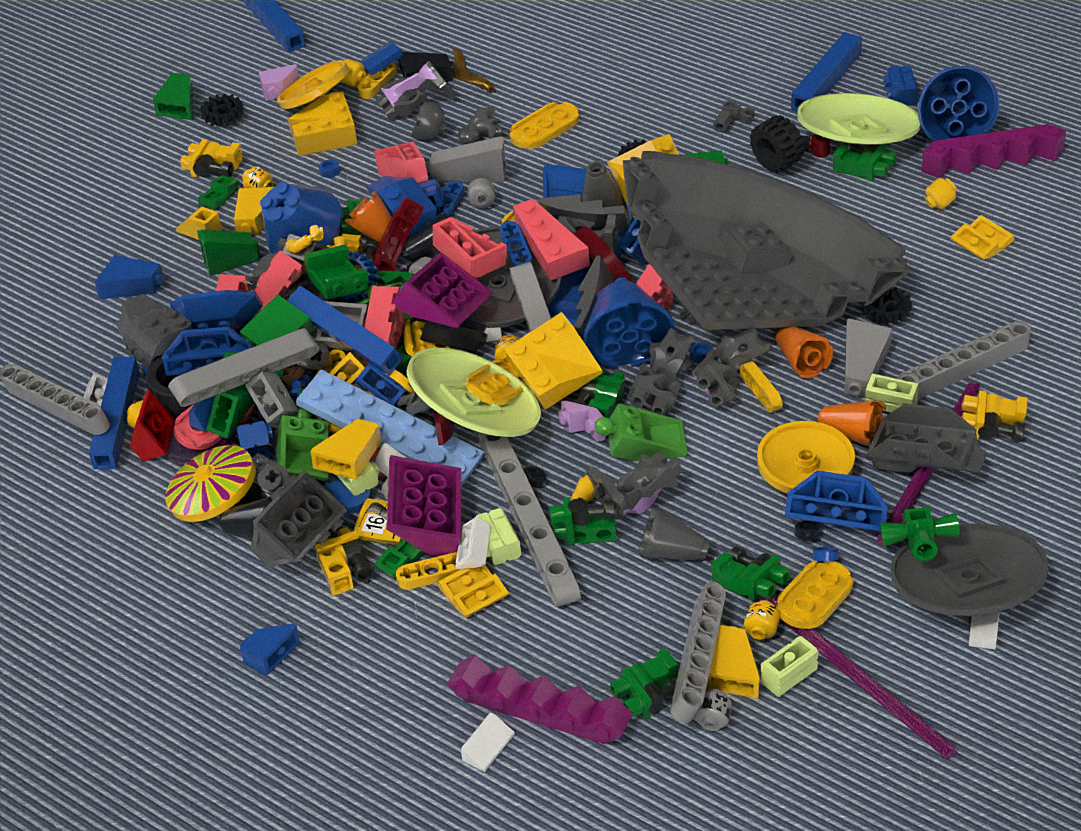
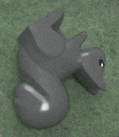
(481, 124)

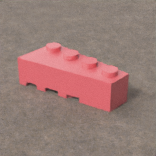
(551, 243)

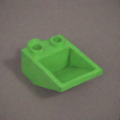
(642, 432)
(295, 440)

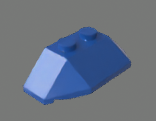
(394, 189)
(218, 308)
(201, 347)
(837, 500)

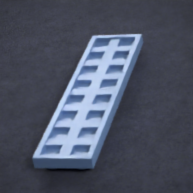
(412, 437)

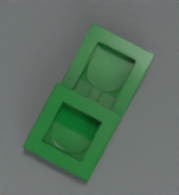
(220, 192)
(394, 558)

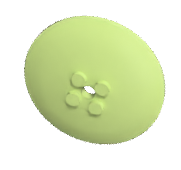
(858, 118)
(440, 381)

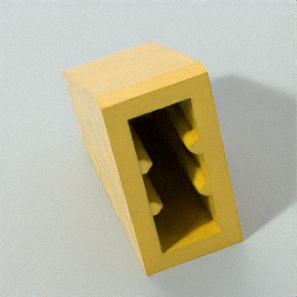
(248, 210)
(348, 449)
(733, 664)

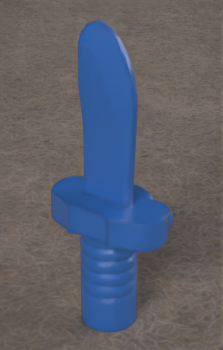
(302, 382)

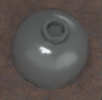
(429, 122)

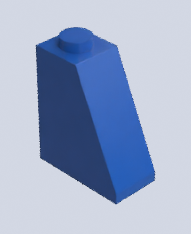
(128, 278)

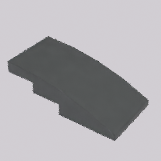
(589, 210)
(594, 281)

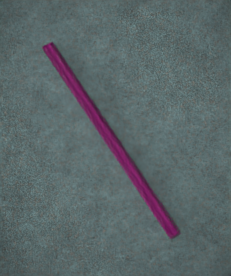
(922, 473)
(878, 692)

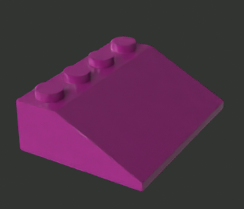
(441, 293)
(424, 504)

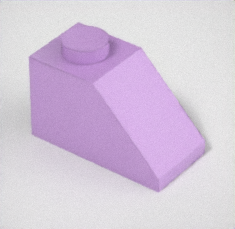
(277, 80)

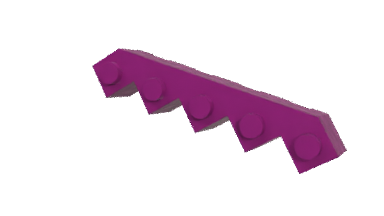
(993, 149)
(539, 701)

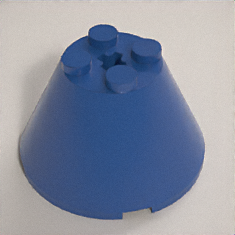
(958, 104)
(295, 209)
(625, 325)

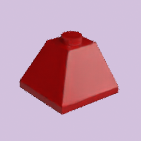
(152, 429)

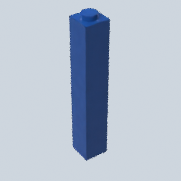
(277, 23)
(828, 69)
(346, 331)
(117, 398)

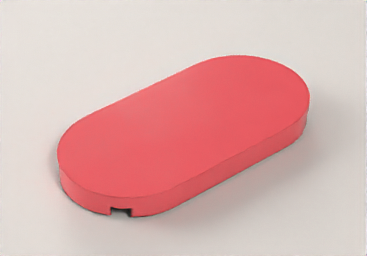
(194, 438)

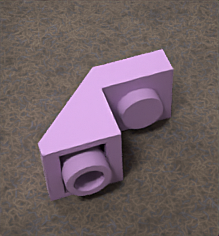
(579, 418)

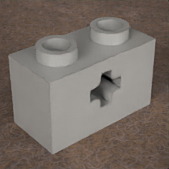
(271, 397)

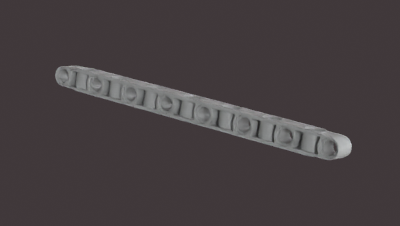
(530, 519)

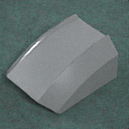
(356, 312)

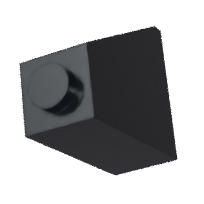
(412, 62)
(467, 336)

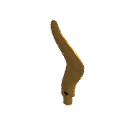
(463, 74)

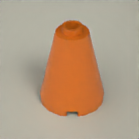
(370, 217)
(804, 350)
(855, 420)

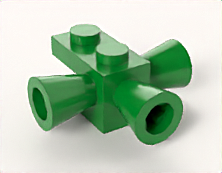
(920, 531)

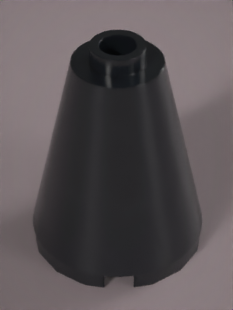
(421, 242)
(240, 519)

